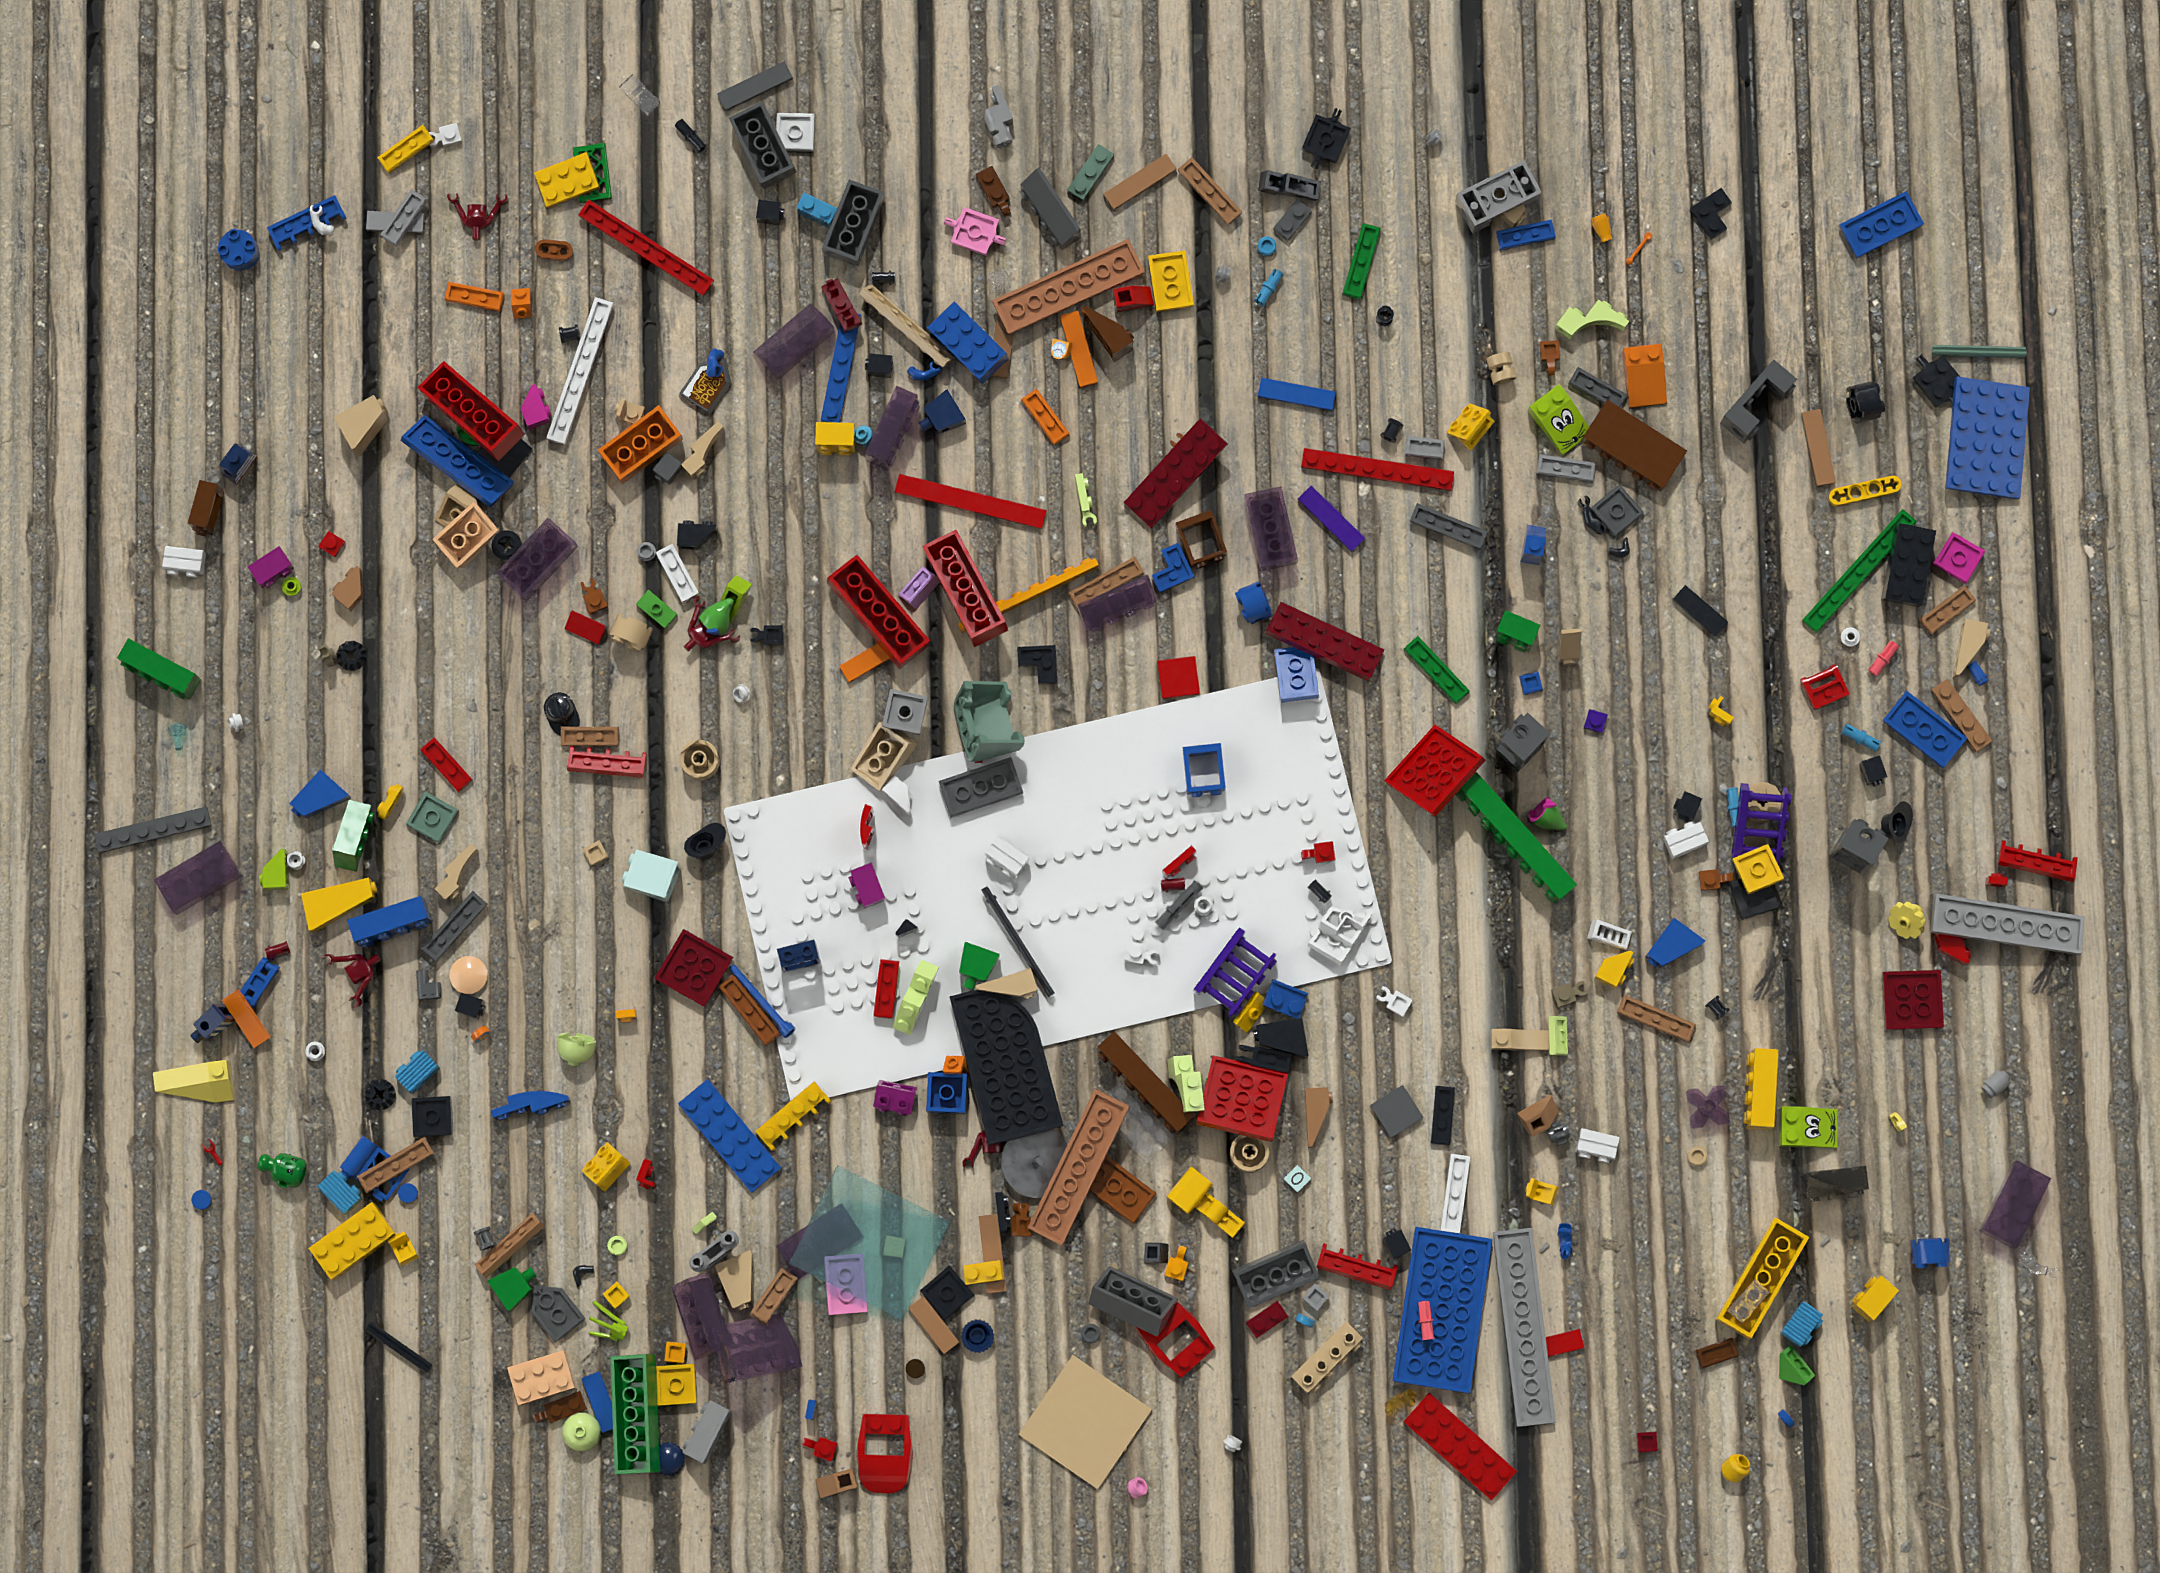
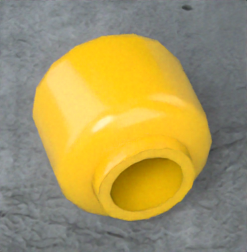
(1735, 1468)

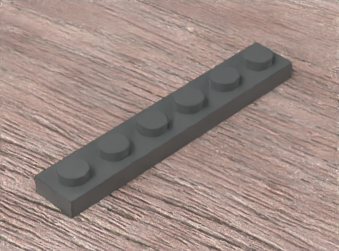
(152, 829)

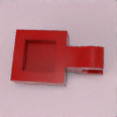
(1322, 852)
(823, 1448)

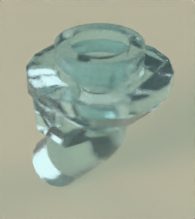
(177, 730)

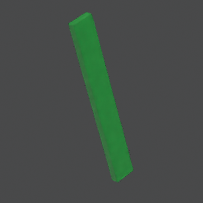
(1855, 574)

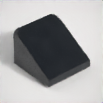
(906, 928)
(1156, 1252)

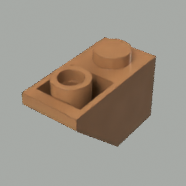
(350, 590)
(1539, 1115)
(836, 1483)

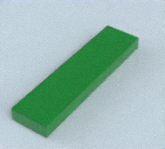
(1361, 261)
(1436, 670)

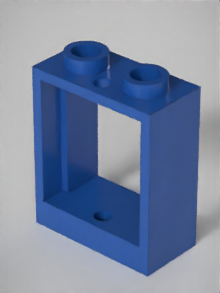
(1200, 750)

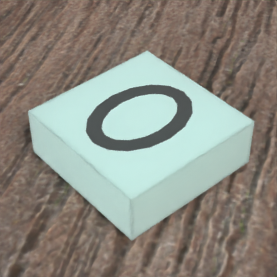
(1297, 1178)

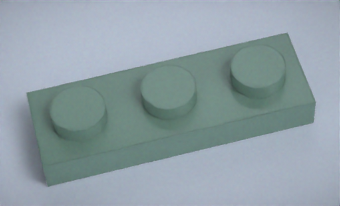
(1090, 172)

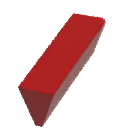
(585, 627)

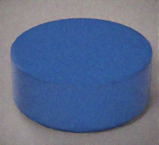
(408, 1193)
(201, 1199)
(1786, 1418)

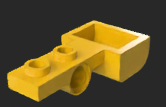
(1193, 1193)

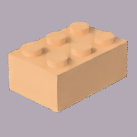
(541, 1378)

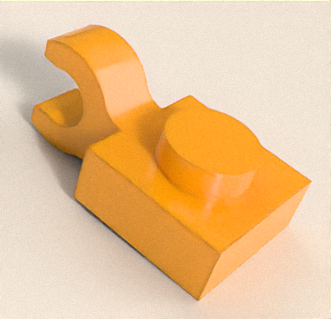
(1176, 1266)

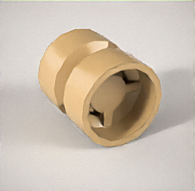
(1498, 362)

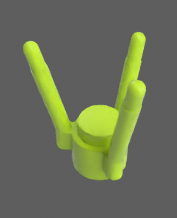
(617, 1330)

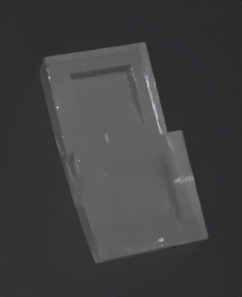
(639, 94)
(1748, 1301)

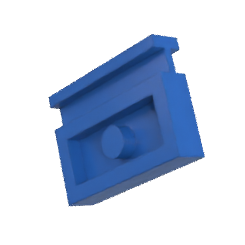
(1285, 999)

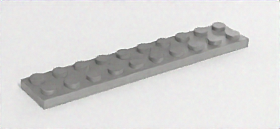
(1524, 1327)

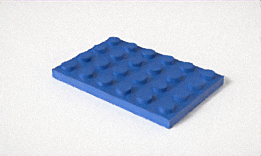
(1987, 438)

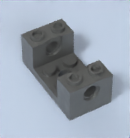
(1774, 380)
(1522, 741)
(1857, 851)

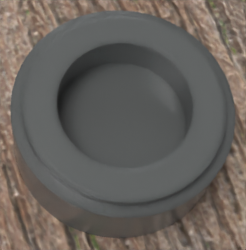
(1090, 1333)

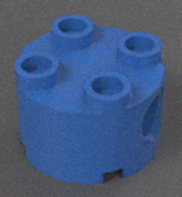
(238, 250)
(1254, 603)
(1930, 1251)

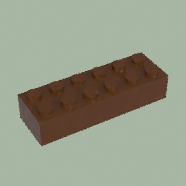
(1144, 1082)

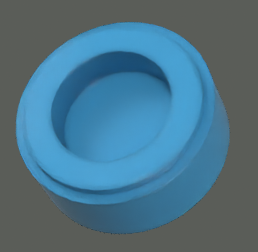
(1266, 246)
(1305, 1320)

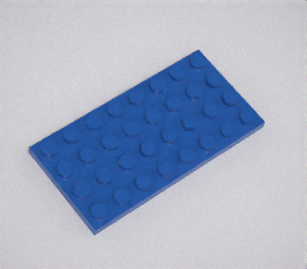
(1452, 1276)

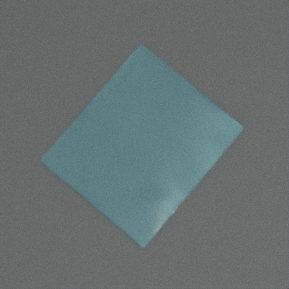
(869, 1242)

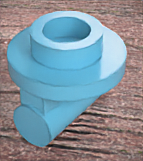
(863, 435)

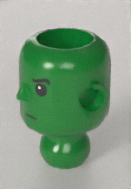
(285, 1169)

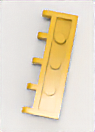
(791, 1114)

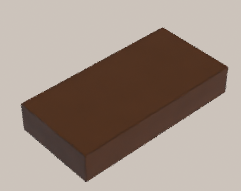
(1717, 1353)

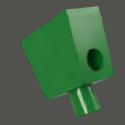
(976, 964)
(512, 1286)

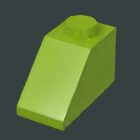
(738, 591)
(275, 872)

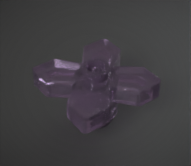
(1701, 1115)

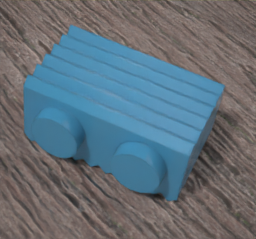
(816, 210)
(416, 1071)
(340, 1192)
(1801, 1324)

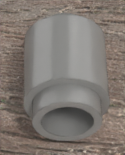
(1996, 1083)

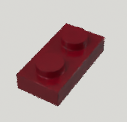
(1266, 1319)

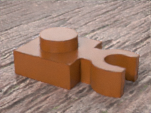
(594, 599)
(1020, 1221)

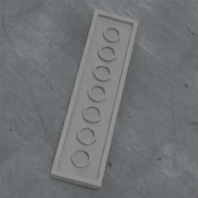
(2007, 924)

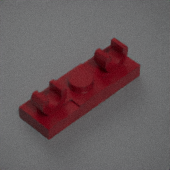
(841, 305)

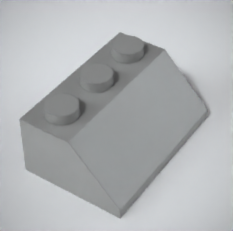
(706, 1431)

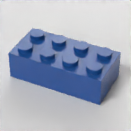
(968, 342)
(389, 921)

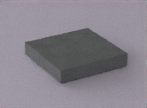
(1617, 510)
(1396, 1111)

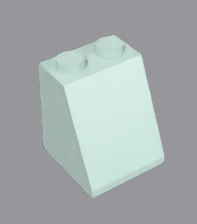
(651, 875)

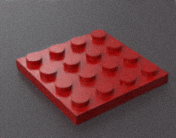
(1434, 770)
(1242, 1098)

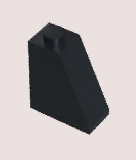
(1283, 1036)

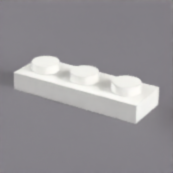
(677, 573)

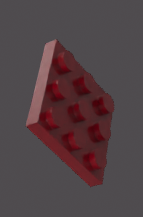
(693, 968)
(1912, 999)

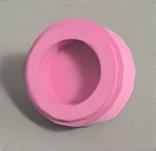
(1137, 1487)

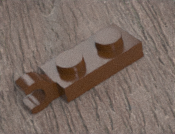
(994, 189)
(562, 1408)

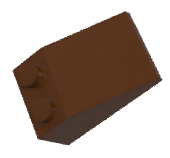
(1110, 334)

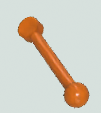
(1647, 236)

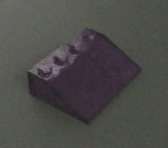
(754, 1349)

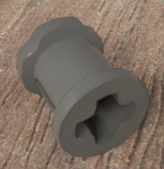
(484, 1238)

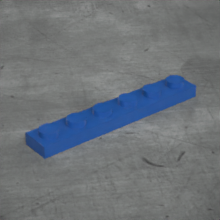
(839, 375)

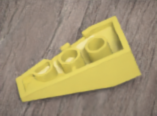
(201, 1081)

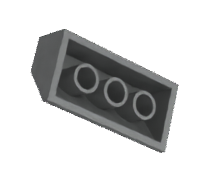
(1050, 209)
(1132, 1301)

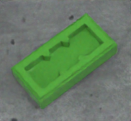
(656, 609)

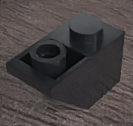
(693, 536)

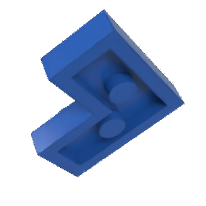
(1177, 571)

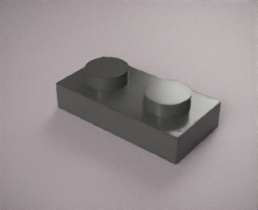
(1292, 219)

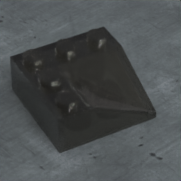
(1834, 1183)

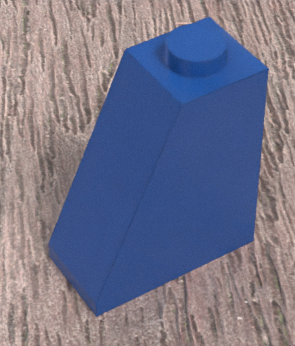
(1533, 544)
(318, 796)
(1673, 944)

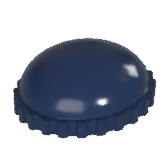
(977, 1335)
(670, 1458)

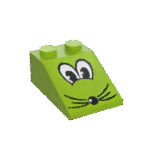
(1559, 419)
(1808, 1127)

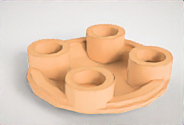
(468, 975)

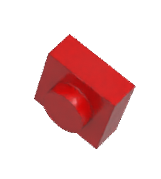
(331, 544)
(1996, 880)

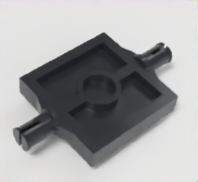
(1326, 138)
(1936, 380)

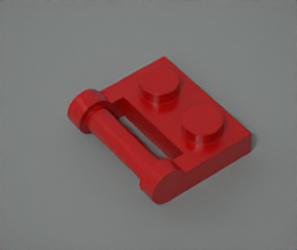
(1828, 692)

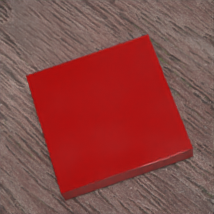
(1178, 677)

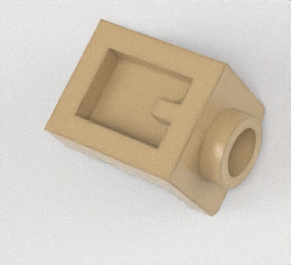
(628, 411)

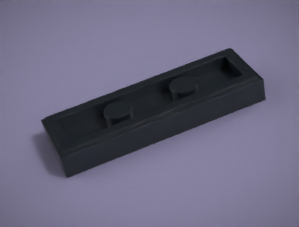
(1700, 610)
(1442, 1115)

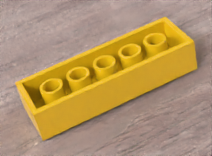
(1770, 1267)

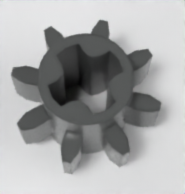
(1558, 1133)

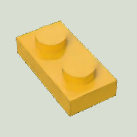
(983, 1272)

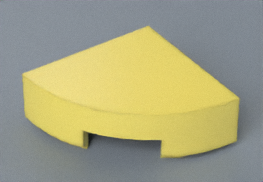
(1897, 1121)

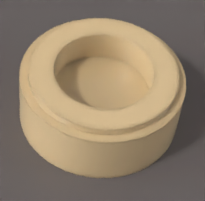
(1697, 1156)

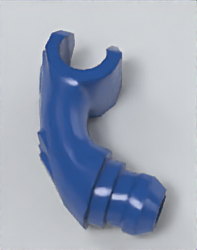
(713, 367)
(920, 375)
(1565, 1237)

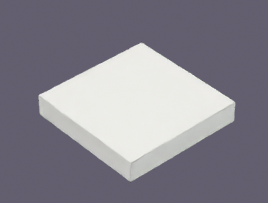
(796, 131)

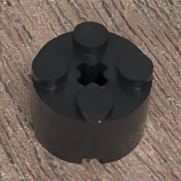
(1864, 402)

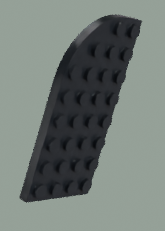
(1005, 1066)

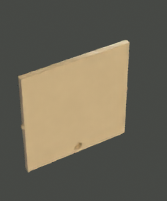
(1085, 1422)

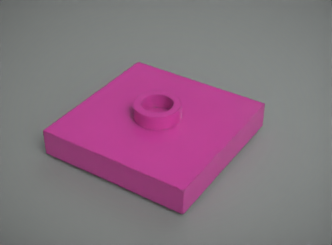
(1959, 558)

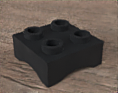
(1754, 903)

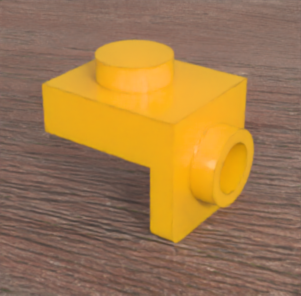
(1721, 717)
(1541, 1192)
(403, 1248)

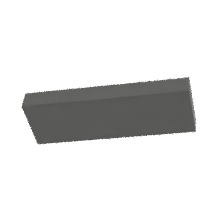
(1596, 387)

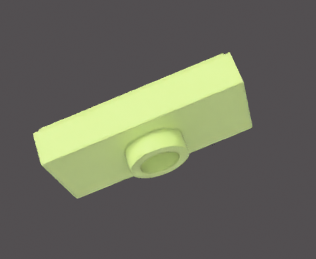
(1558, 1035)

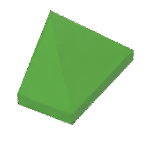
(1793, 1367)

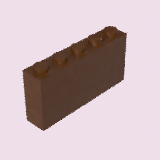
(1633, 446)

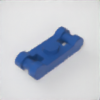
(258, 982)

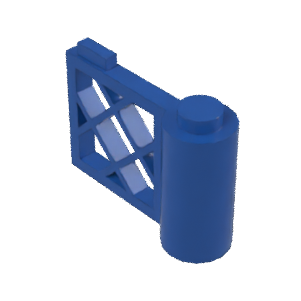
(359, 1161)

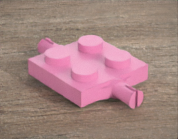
(975, 231)

